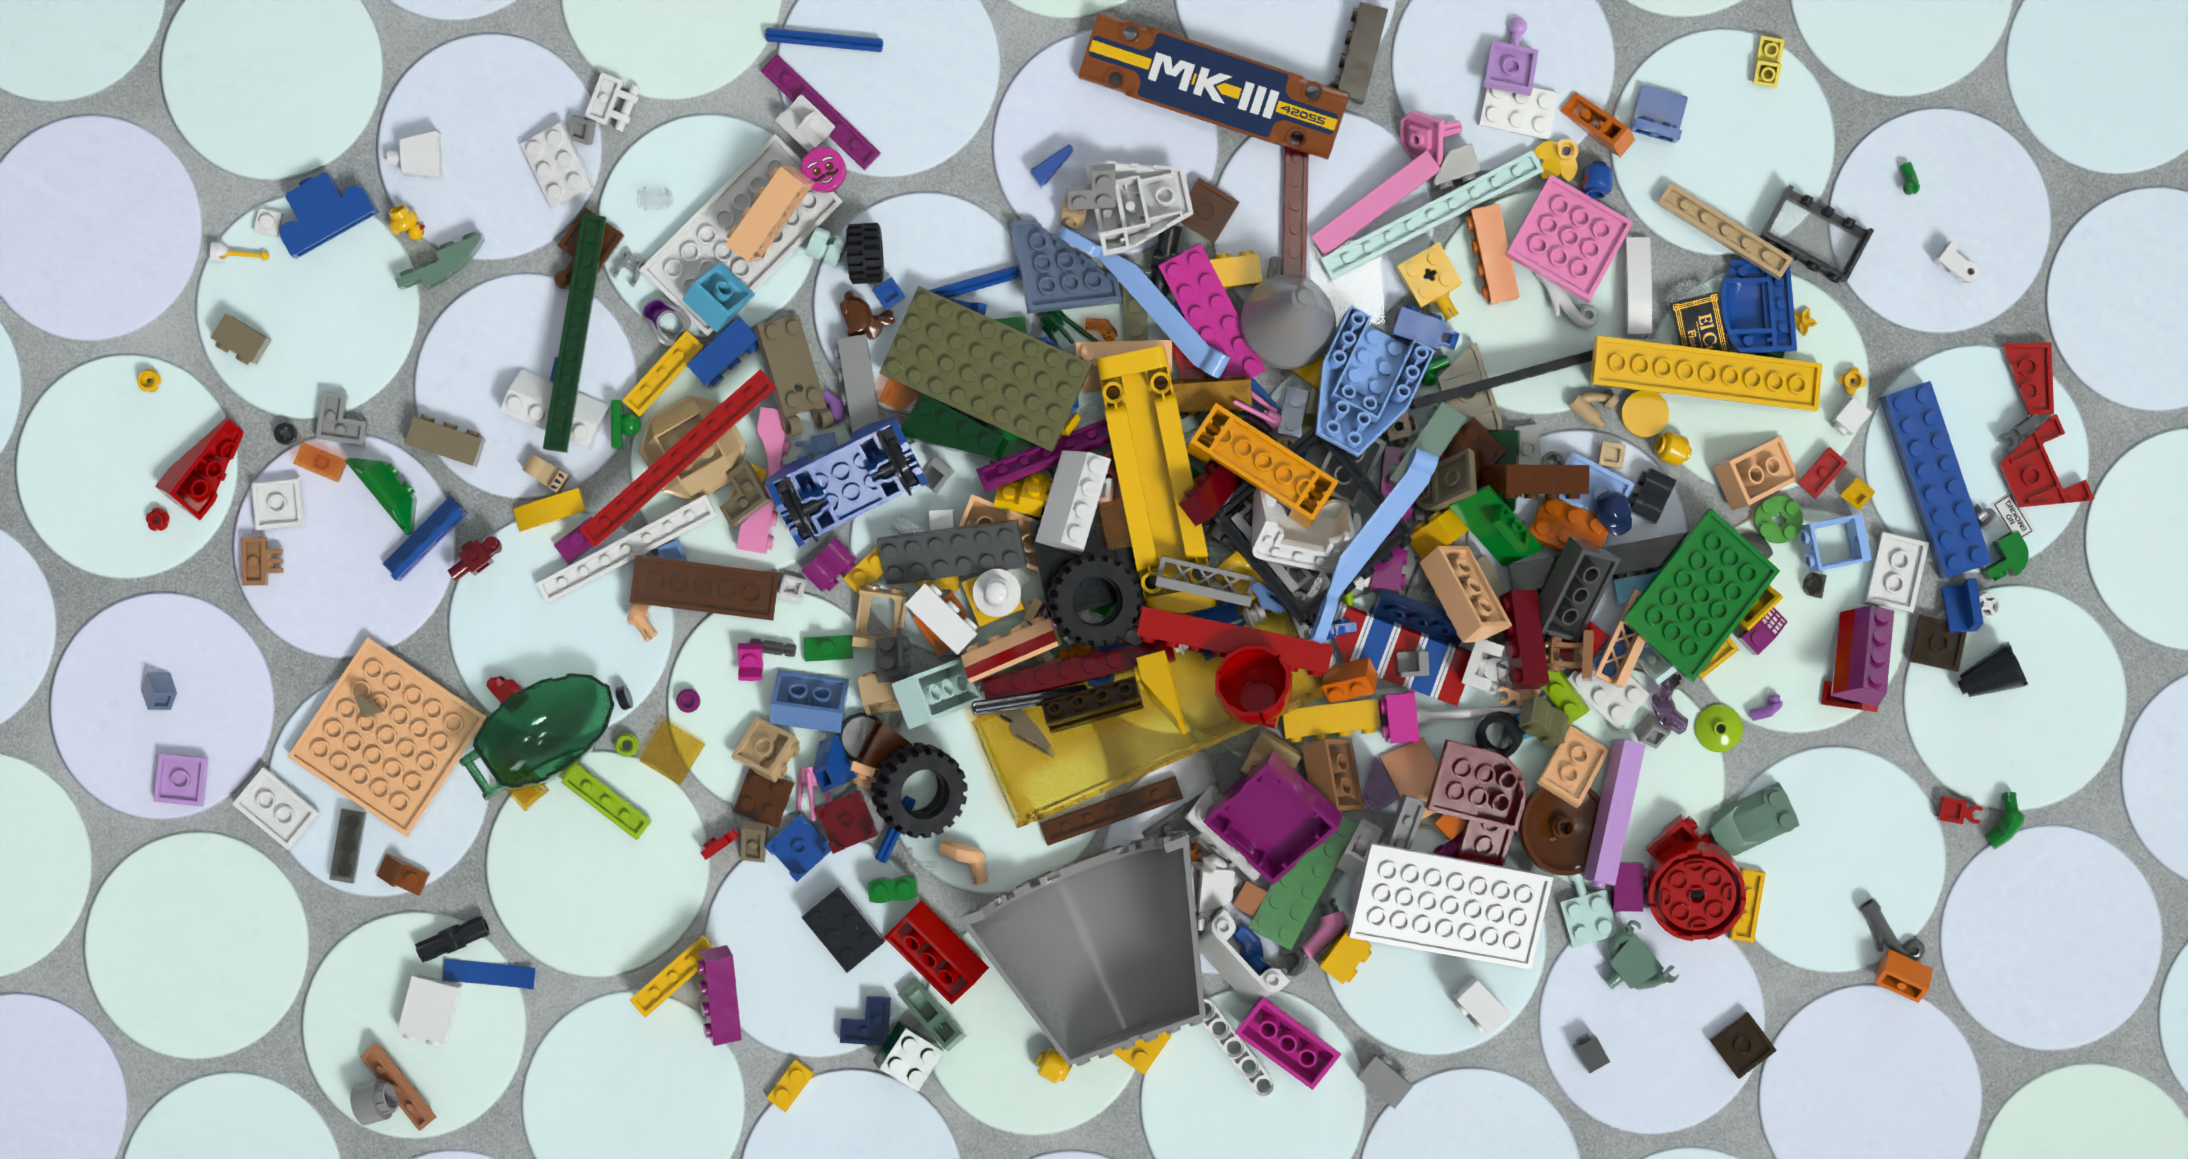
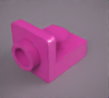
(750, 661)

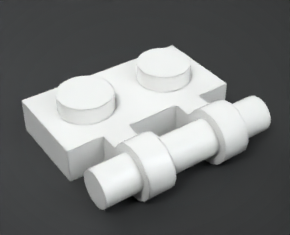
(605, 99)

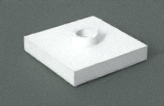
(278, 504)

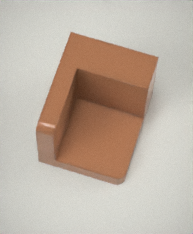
(1249, 898)

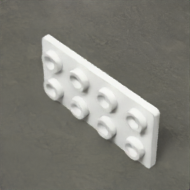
(1210, 841)

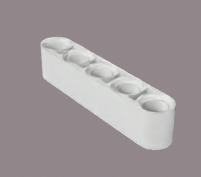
(1241, 1055)

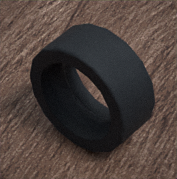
(1507, 720)

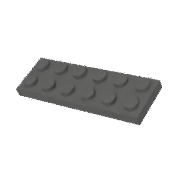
(952, 552)

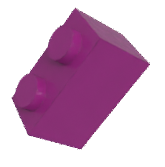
(1628, 890)

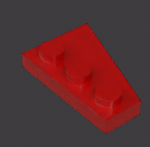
(2033, 375)

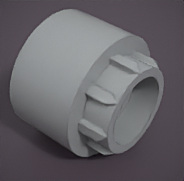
(373, 1101)

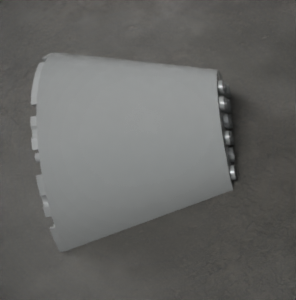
(1101, 946)

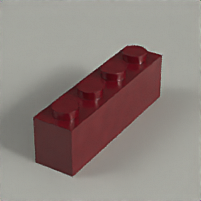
(1209, 492)
(1524, 640)

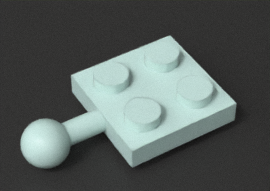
(1588, 914)

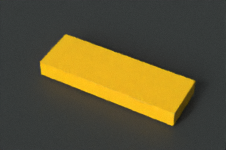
(1746, 926)

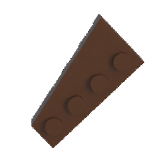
(1536, 480)

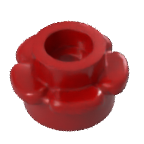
(162, 515)

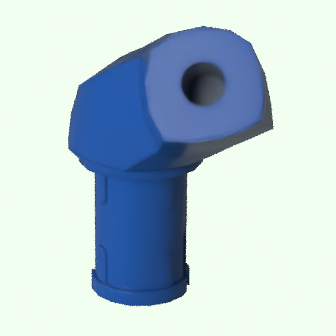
(1250, 948)

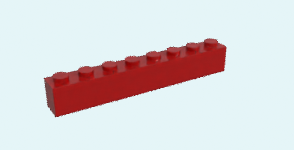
(1226, 637)

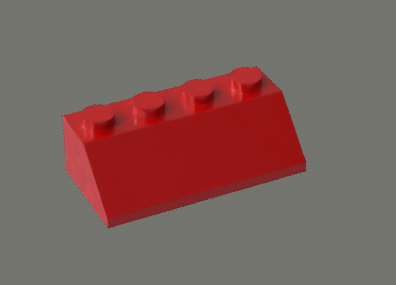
(936, 952)

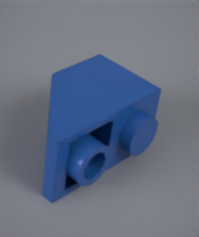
(832, 764)

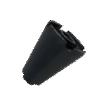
(1993, 673)

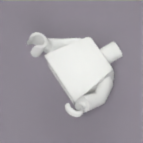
(1213, 886)

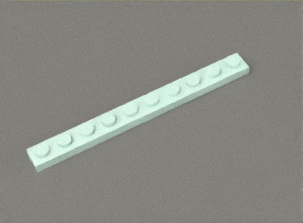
(1431, 215)

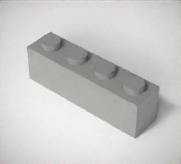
(858, 381)

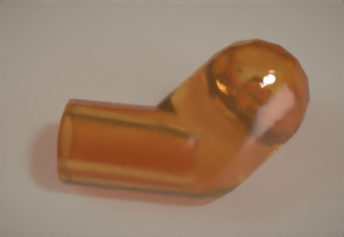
(1103, 326)

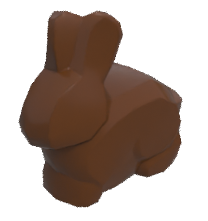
(860, 317)

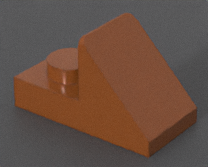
(403, 875)

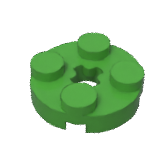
(1789, 511)

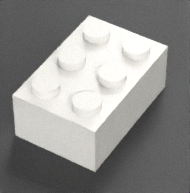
(942, 617)

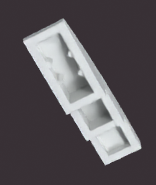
(1638, 286)

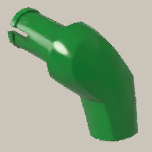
(2008, 824)

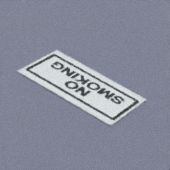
(2012, 517)

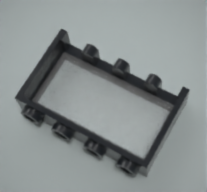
(1816, 235)

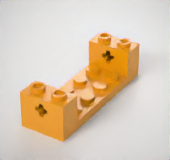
(1263, 464)

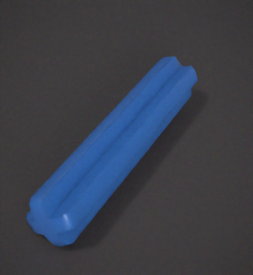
(892, 835)

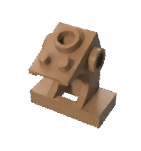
(1582, 654)

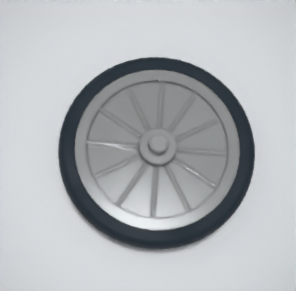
(855, 732)

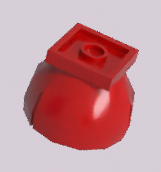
(1254, 685)

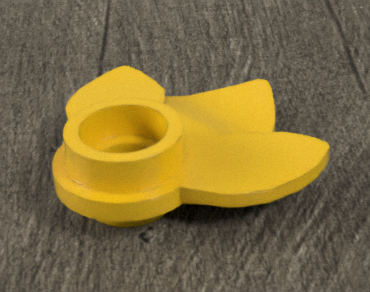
(1555, 162)

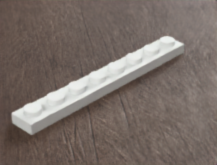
(625, 549)

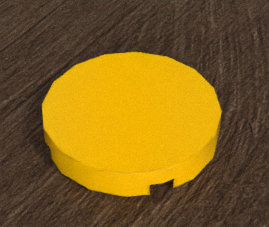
(1645, 413)

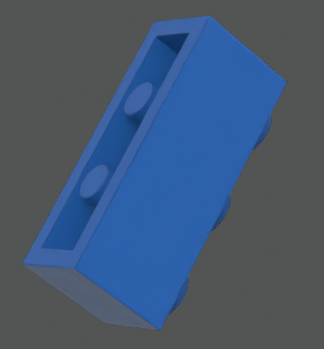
(724, 353)

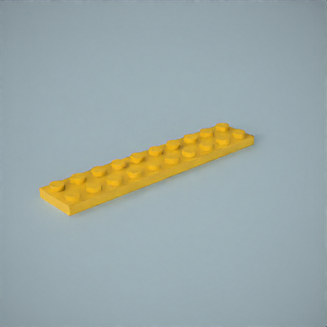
(1705, 373)

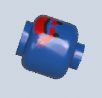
(1597, 179)

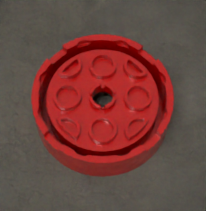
(1691, 868)

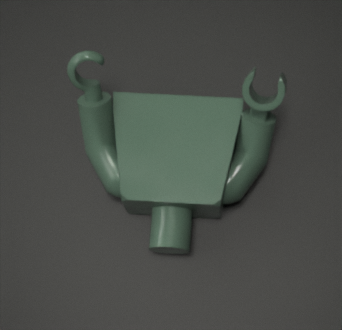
(1634, 962)

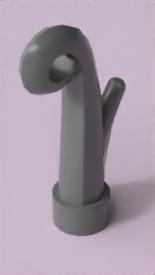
(1883, 932)

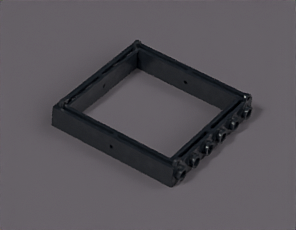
(1383, 554)

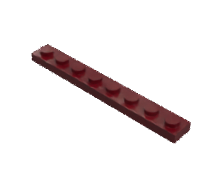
(1072, 670)

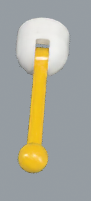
(219, 252)

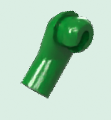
(1912, 184)
(1432, 370)

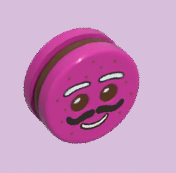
(824, 168)

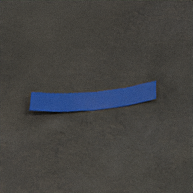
(488, 973)

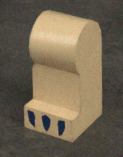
(546, 473)

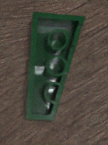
(946, 428)

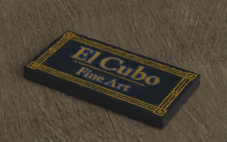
(1700, 322)

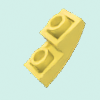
(1768, 61)

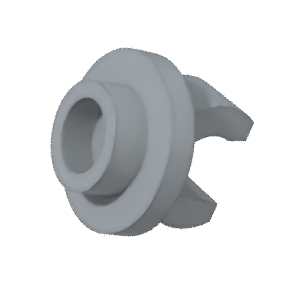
(1985, 517)

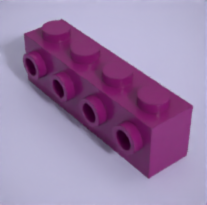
(719, 995)

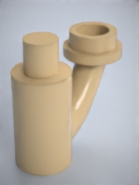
(1583, 408)

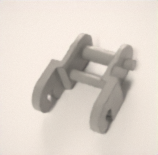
(628, 256)

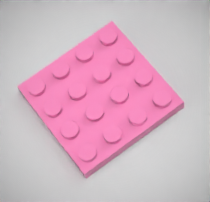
(1569, 238)

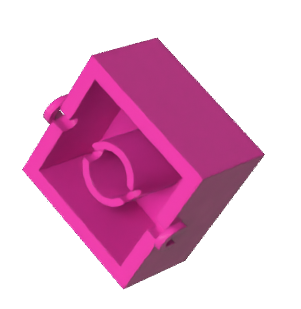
(1399, 717)

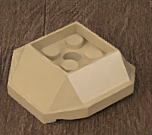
(709, 470)

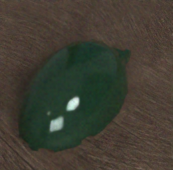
(540, 733)

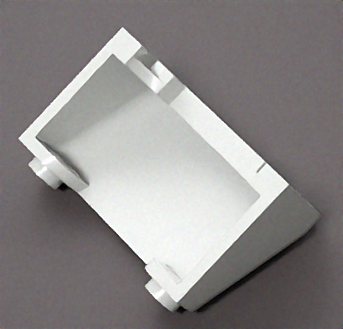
(1287, 542)
(1231, 965)

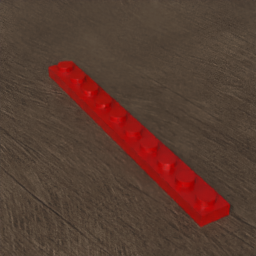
(678, 458)

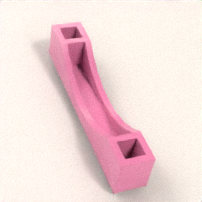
(756, 530)

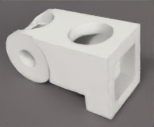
(1957, 265)

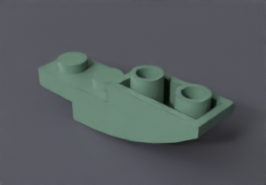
(451, 260)

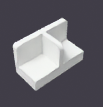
(805, 124)

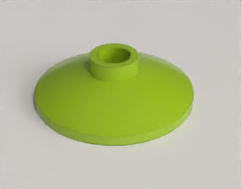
(1709, 720)

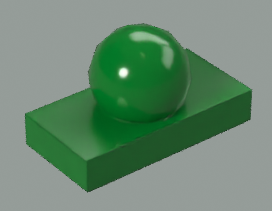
(622, 424)

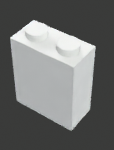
(429, 1009)

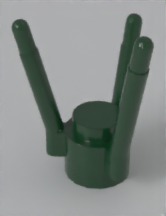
(1054, 322)

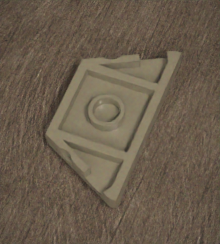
(1480, 405)

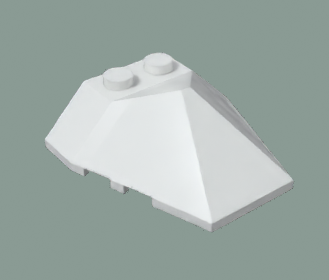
(1146, 204)

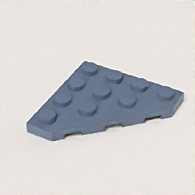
(1057, 275)

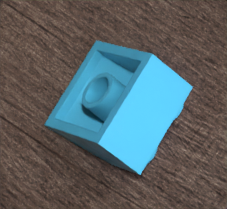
(718, 296)

